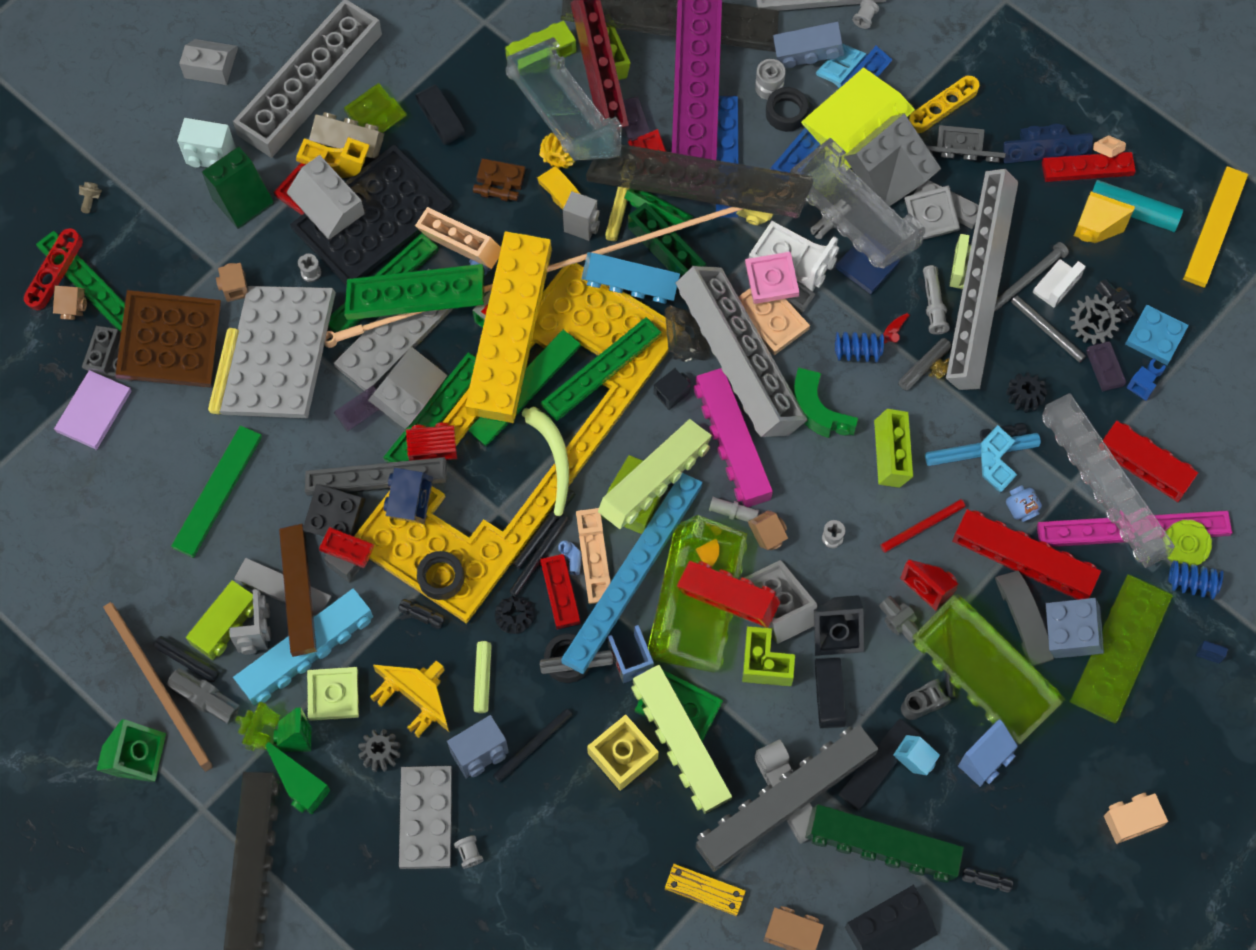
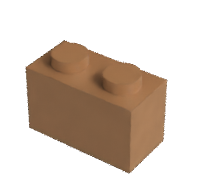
(793, 931)

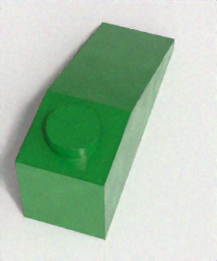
(293, 732)
(301, 785)

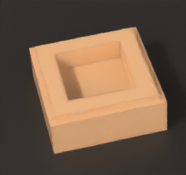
(1109, 146)

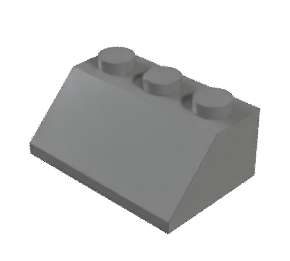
(325, 197)

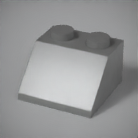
(208, 61)

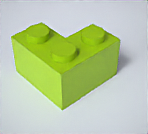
(762, 665)

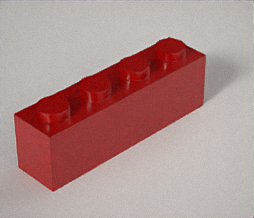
(1149, 461)
(729, 593)

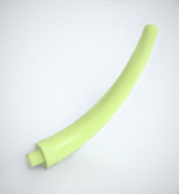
(552, 435)

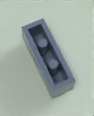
(809, 45)

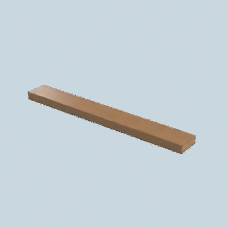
(158, 687)

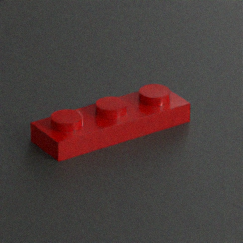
(560, 591)

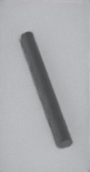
(1048, 329)

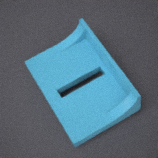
(837, 73)

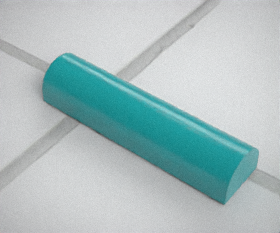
(1145, 208)

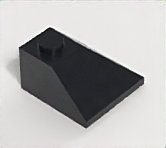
(839, 626)

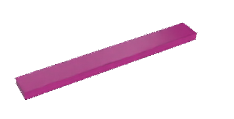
(1104, 531)

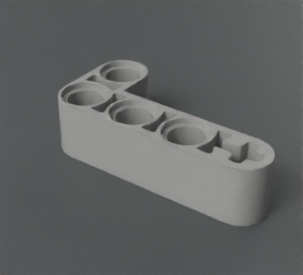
(773, 764)

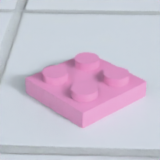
(772, 277)

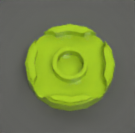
(1190, 542)

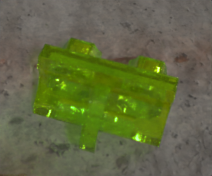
(261, 717)

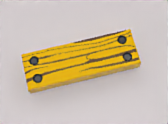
(705, 890)

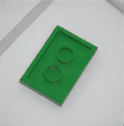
(698, 704)

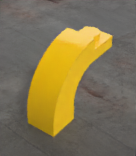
(344, 161)

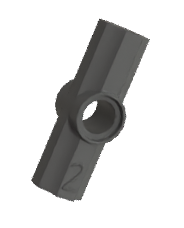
(203, 696)

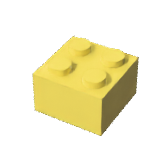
(623, 752)

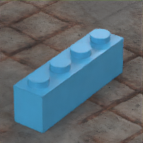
(630, 276)

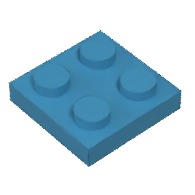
(1156, 334)

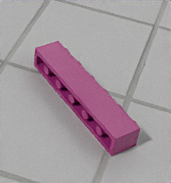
(733, 437)

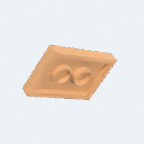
(775, 321)

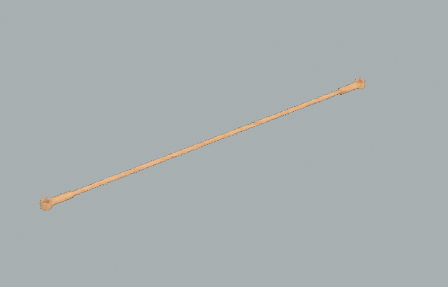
(359, 329)

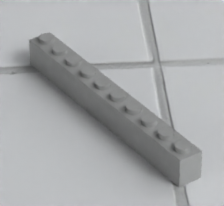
(982, 280)

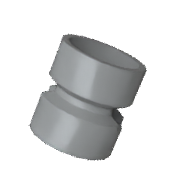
(769, 77)

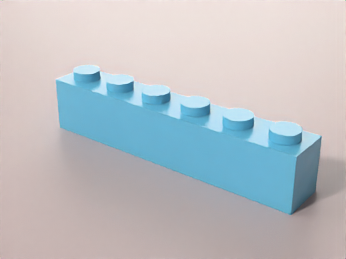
(278, 666)

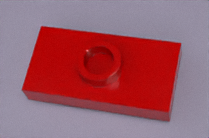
(346, 547)

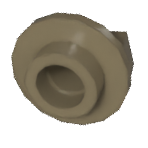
(89, 191)

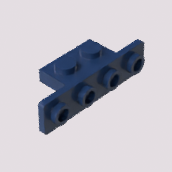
(1045, 143)

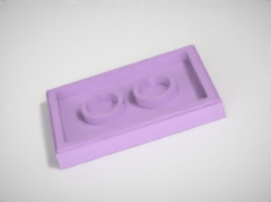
(92, 410)

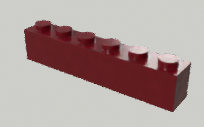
(599, 59)

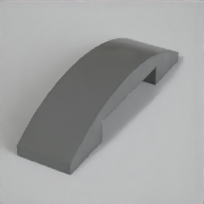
(1026, 617)

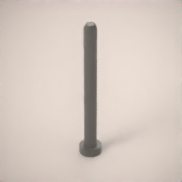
(1060, 250)

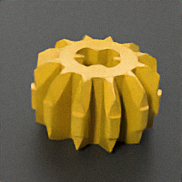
(552, 152)

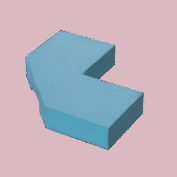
(993, 468)

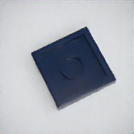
(860, 270)

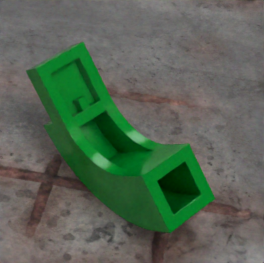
(819, 417)

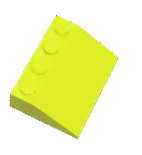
(856, 111)

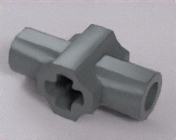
(899, 618)

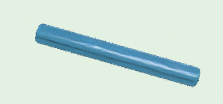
(974, 450)

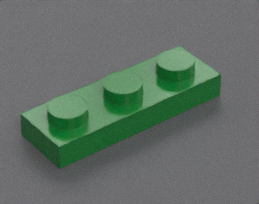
(662, 208)

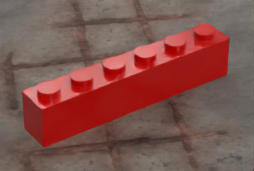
(1026, 555)

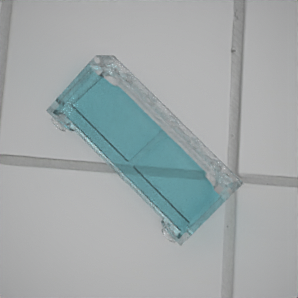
(564, 103)

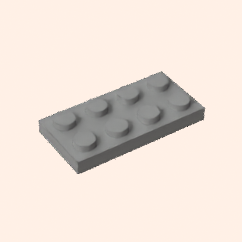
(425, 817)

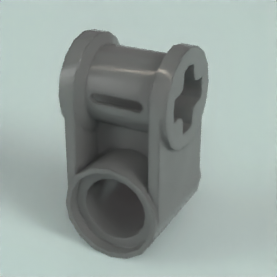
(929, 698)

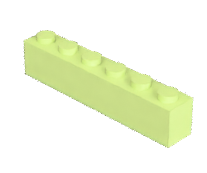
(655, 474)
(682, 740)

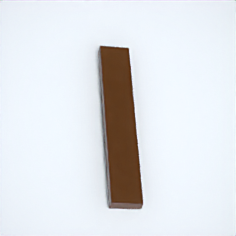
(297, 590)

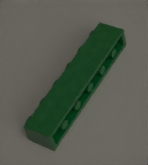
(884, 842)

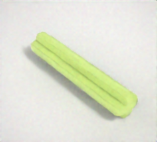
(482, 677)

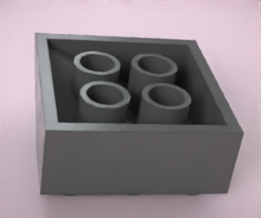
(893, 160)

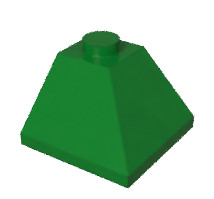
(132, 752)

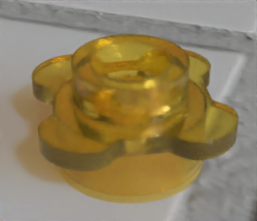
(939, 368)

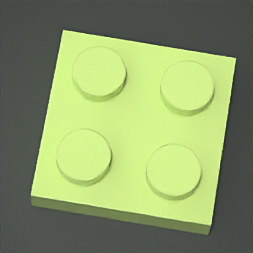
(333, 693)

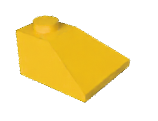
(1102, 218)

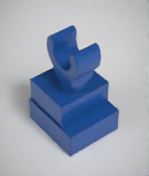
(1143, 380)

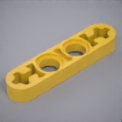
(941, 102)

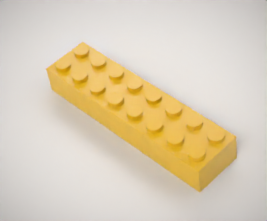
(509, 327)

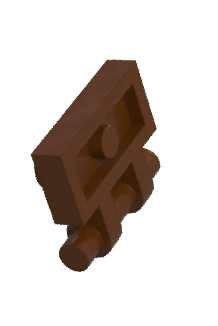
(499, 174)

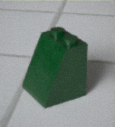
(237, 187)

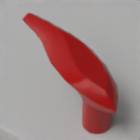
(891, 332)

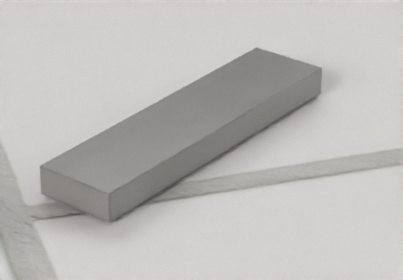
(272, 584)

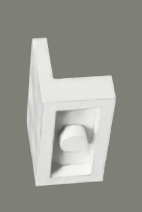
(1058, 282)

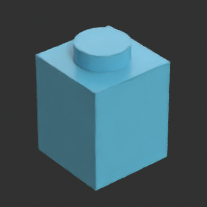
(916, 755)

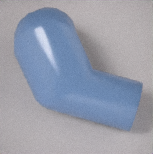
(573, 555)

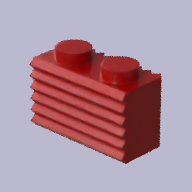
(431, 442)

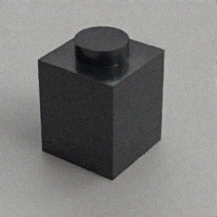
(672, 388)

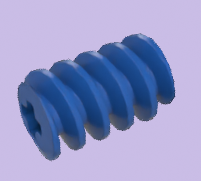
(859, 347)
(1195, 579)

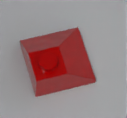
(929, 582)

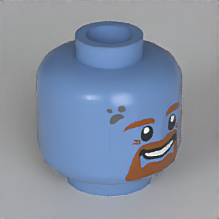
(1023, 503)

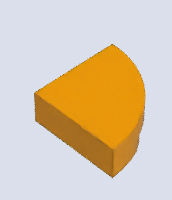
(709, 552)

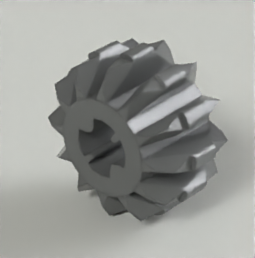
(382, 742)

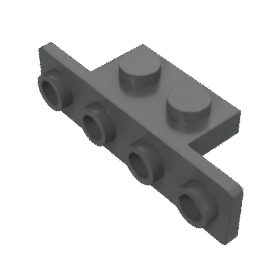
(964, 142)

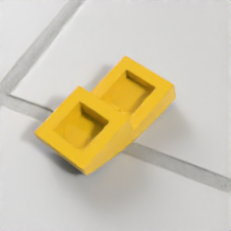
(557, 185)

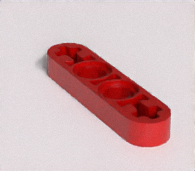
(49, 267)

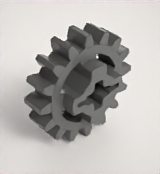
(1084, 323)

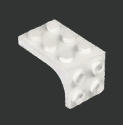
(808, 258)

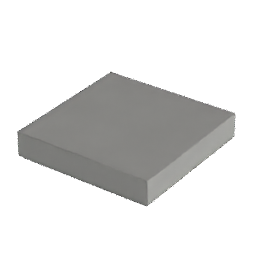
(934, 211)

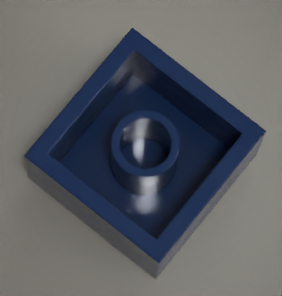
(408, 495)

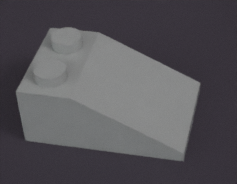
(408, 388)
(796, 606)

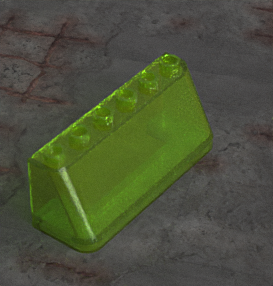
(683, 627)
(987, 668)

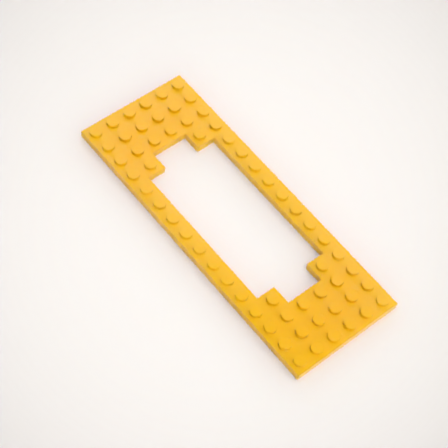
(596, 321)

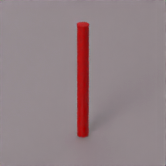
(923, 525)

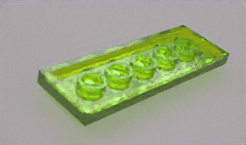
(1126, 642)

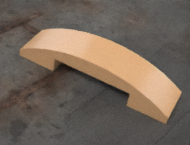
(593, 553)

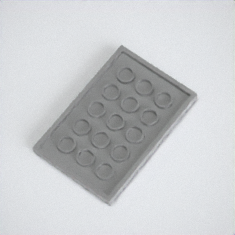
(278, 351)

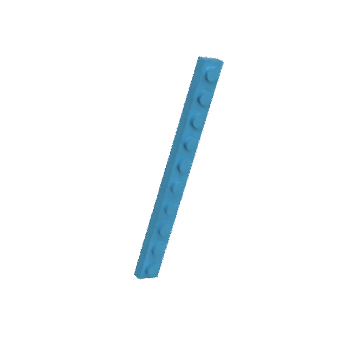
(631, 574)

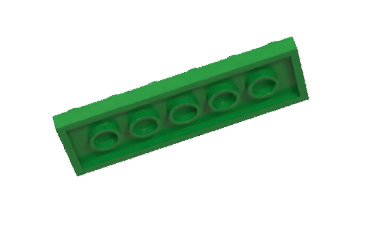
(415, 292)

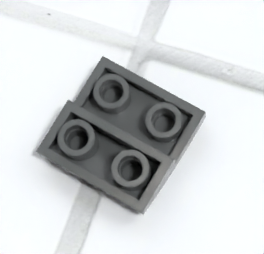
(103, 352)

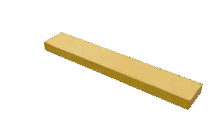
(1215, 227)

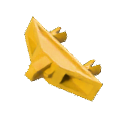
(416, 686)

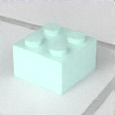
(204, 142)

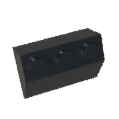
(894, 924)

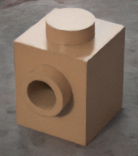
(232, 281)
(69, 302)
(768, 530)

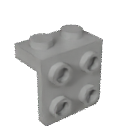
(254, 637)

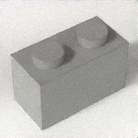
(581, 216)

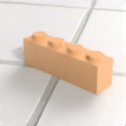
(459, 237)

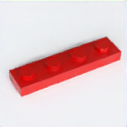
(1088, 167)

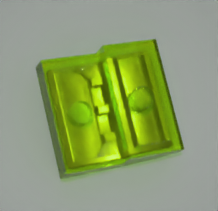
(376, 109)

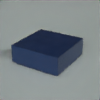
(1211, 652)

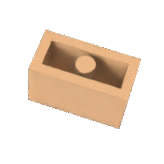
(1135, 817)

